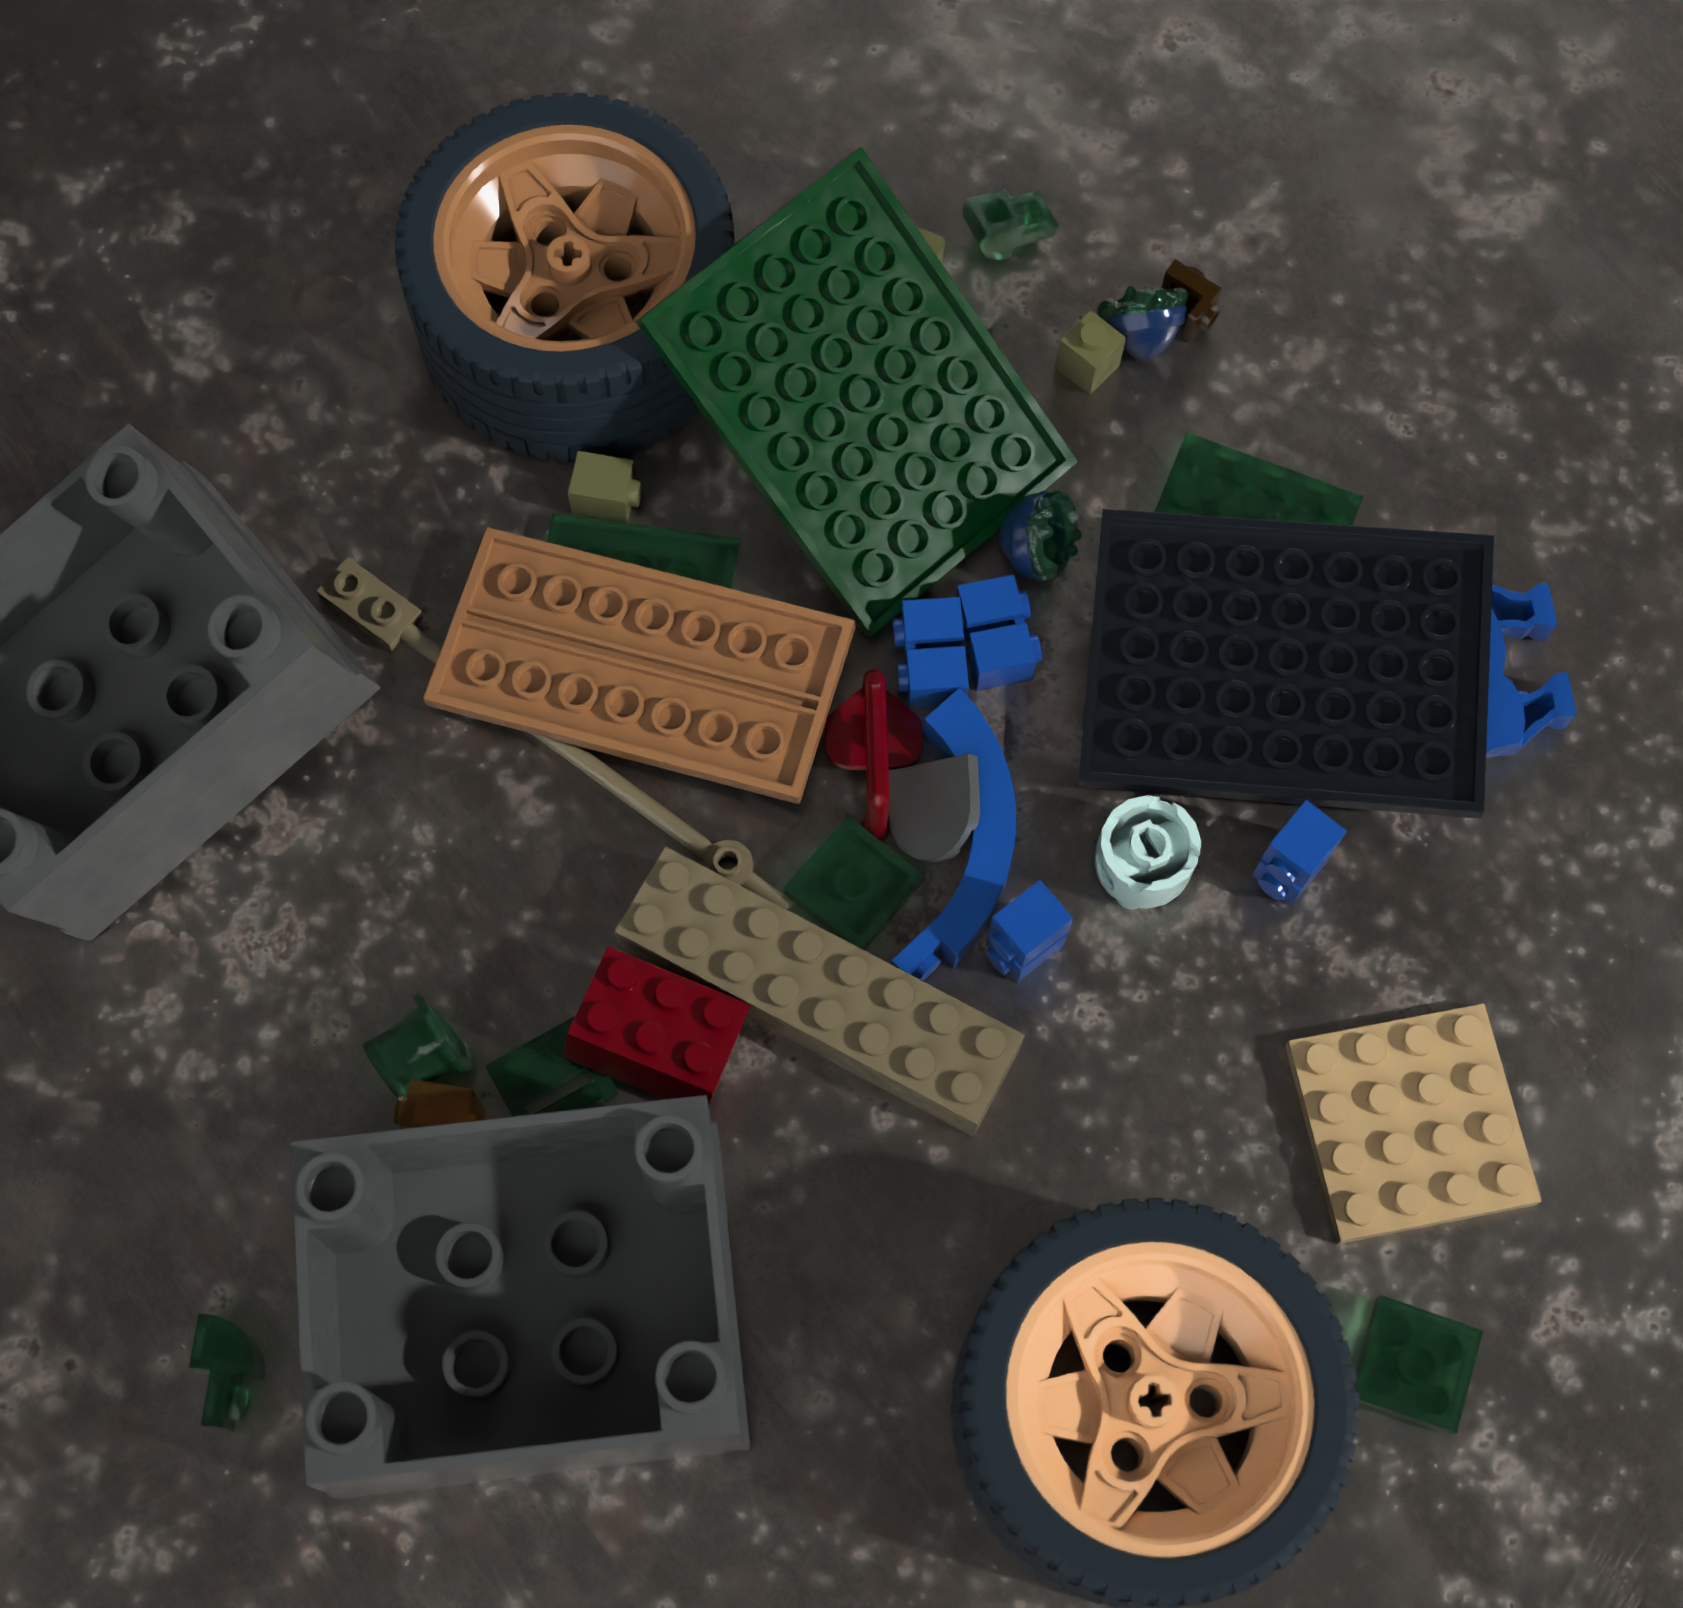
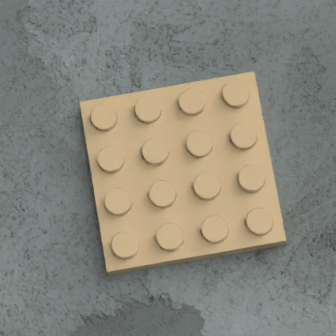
(1411, 1123)

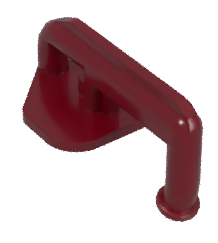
(874, 735)

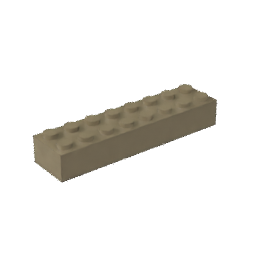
(821, 990)

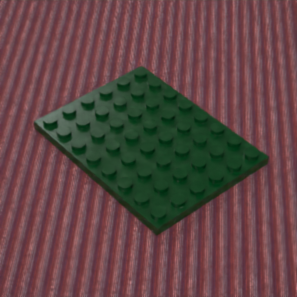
(858, 390)

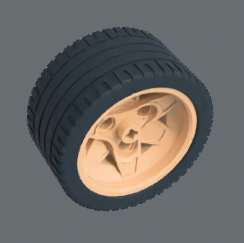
(1289, 1391)

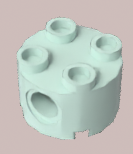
(1147, 852)

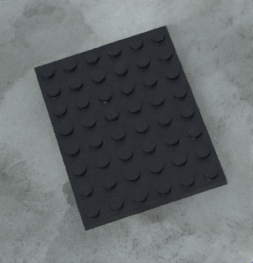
(1290, 663)

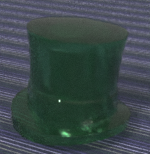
(418, 1049)

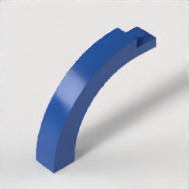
(955, 730)

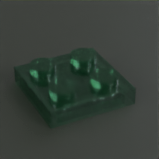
(853, 884)
(1417, 1364)

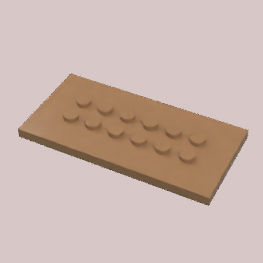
(641, 664)

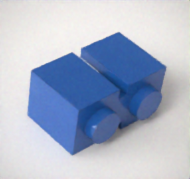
(996, 628)
(932, 650)
(1298, 853)
(1027, 932)

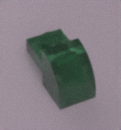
(1008, 222)
(228, 1357)

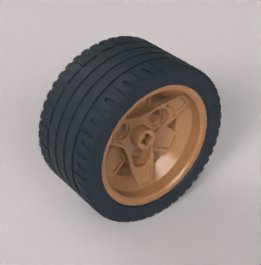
(583, 180)

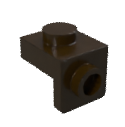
(1201, 297)

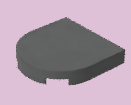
(934, 807)

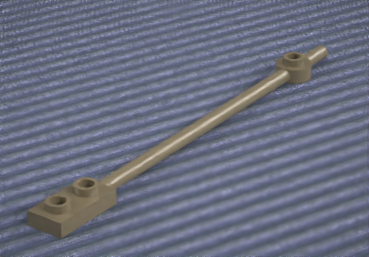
(394, 619)

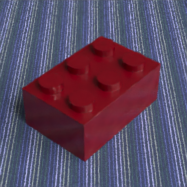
(654, 1028)

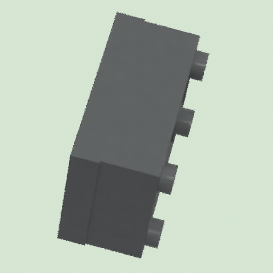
(145, 682)
(515, 1298)

